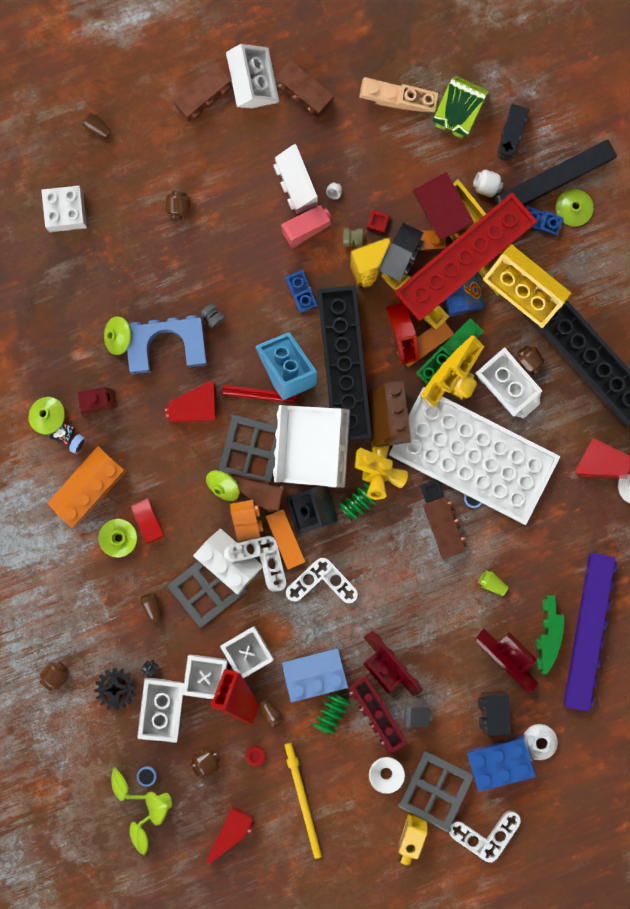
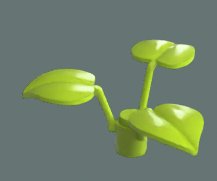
(156, 805)

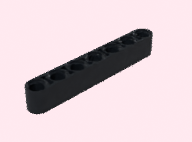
(561, 174)

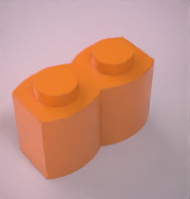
(245, 520)

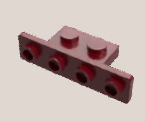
(510, 656)
(387, 668)

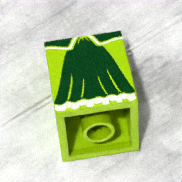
(460, 107)

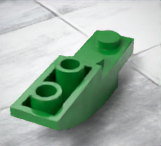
(429, 369)
(549, 643)

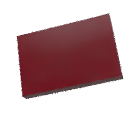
(443, 206)

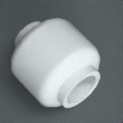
(487, 183)

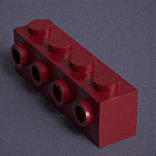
(378, 713)

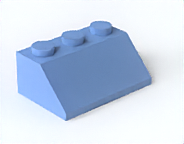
(314, 675)

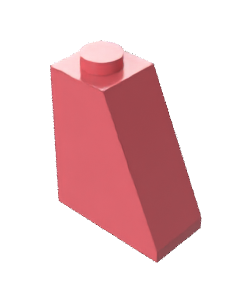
(306, 225)

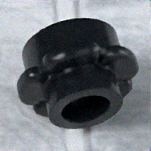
(149, 668)

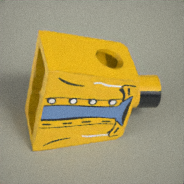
(412, 838)

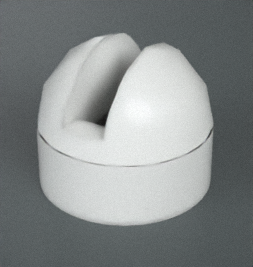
(330, 190)

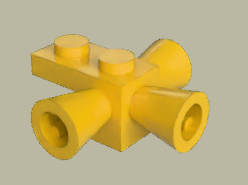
(377, 470)

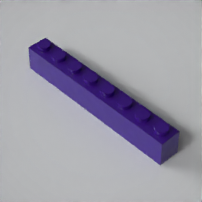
(589, 631)

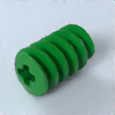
(357, 503)
(332, 714)

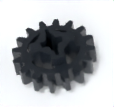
(115, 679)

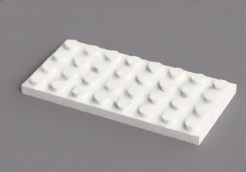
(476, 457)

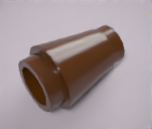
(96, 126)
(151, 606)
(270, 714)

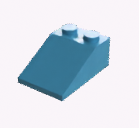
(287, 366)

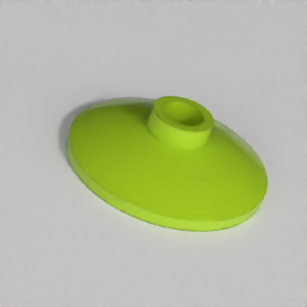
(571, 216)
(117, 335)
(54, 415)
(223, 485)
(110, 531)

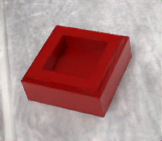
(378, 221)

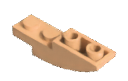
(397, 96)

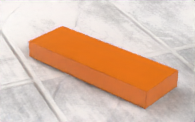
(432, 339)
(285, 539)

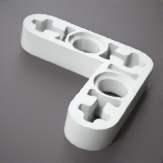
(265, 554)
(326, 576)
(484, 843)

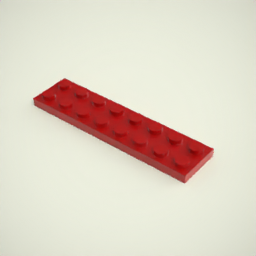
(465, 257)

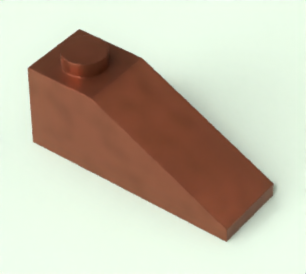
(262, 492)

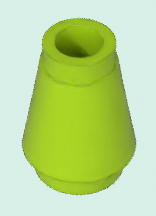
(492, 583)

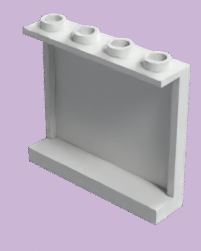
(311, 445)

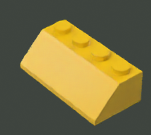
(367, 262)
(526, 286)

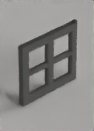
(250, 450)
(207, 588)
(436, 791)

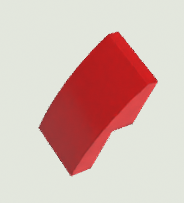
(147, 521)

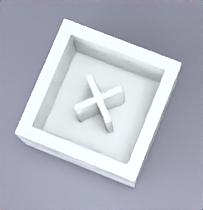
(64, 208)
(247, 652)
(203, 675)

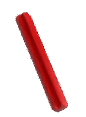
(255, 394)

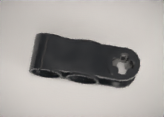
(512, 131)

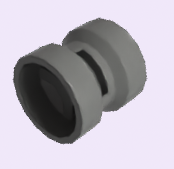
(212, 315)

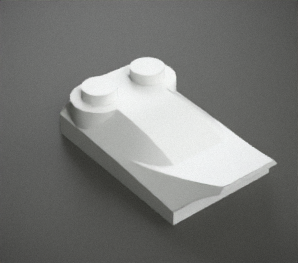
(510, 384)

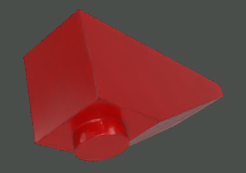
(233, 830)

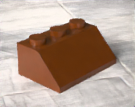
(389, 415)

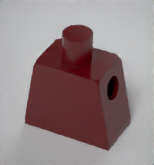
(96, 400)

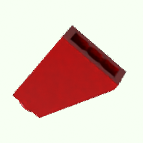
(403, 333)
(193, 406)
(603, 462)
(235, 698)

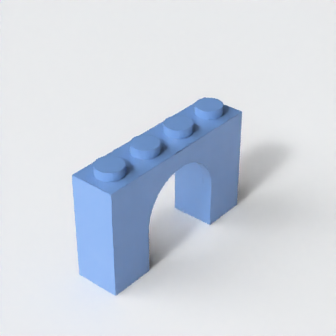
(142, 335)

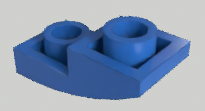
(546, 221)
(301, 291)

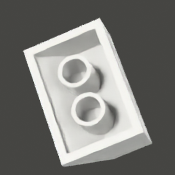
(252, 76)
(295, 180)
(233, 574)
(160, 710)

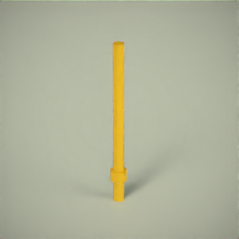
(293, 763)

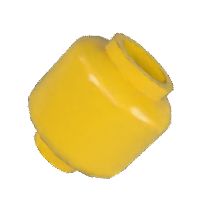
(464, 387)

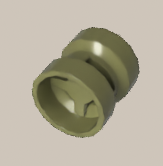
(353, 237)

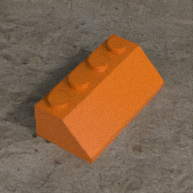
(86, 487)

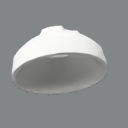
(541, 731)
(386, 785)

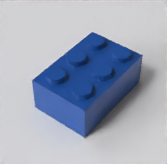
(502, 763)

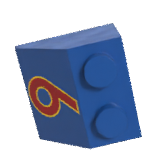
(466, 298)

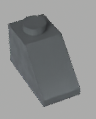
(417, 715)

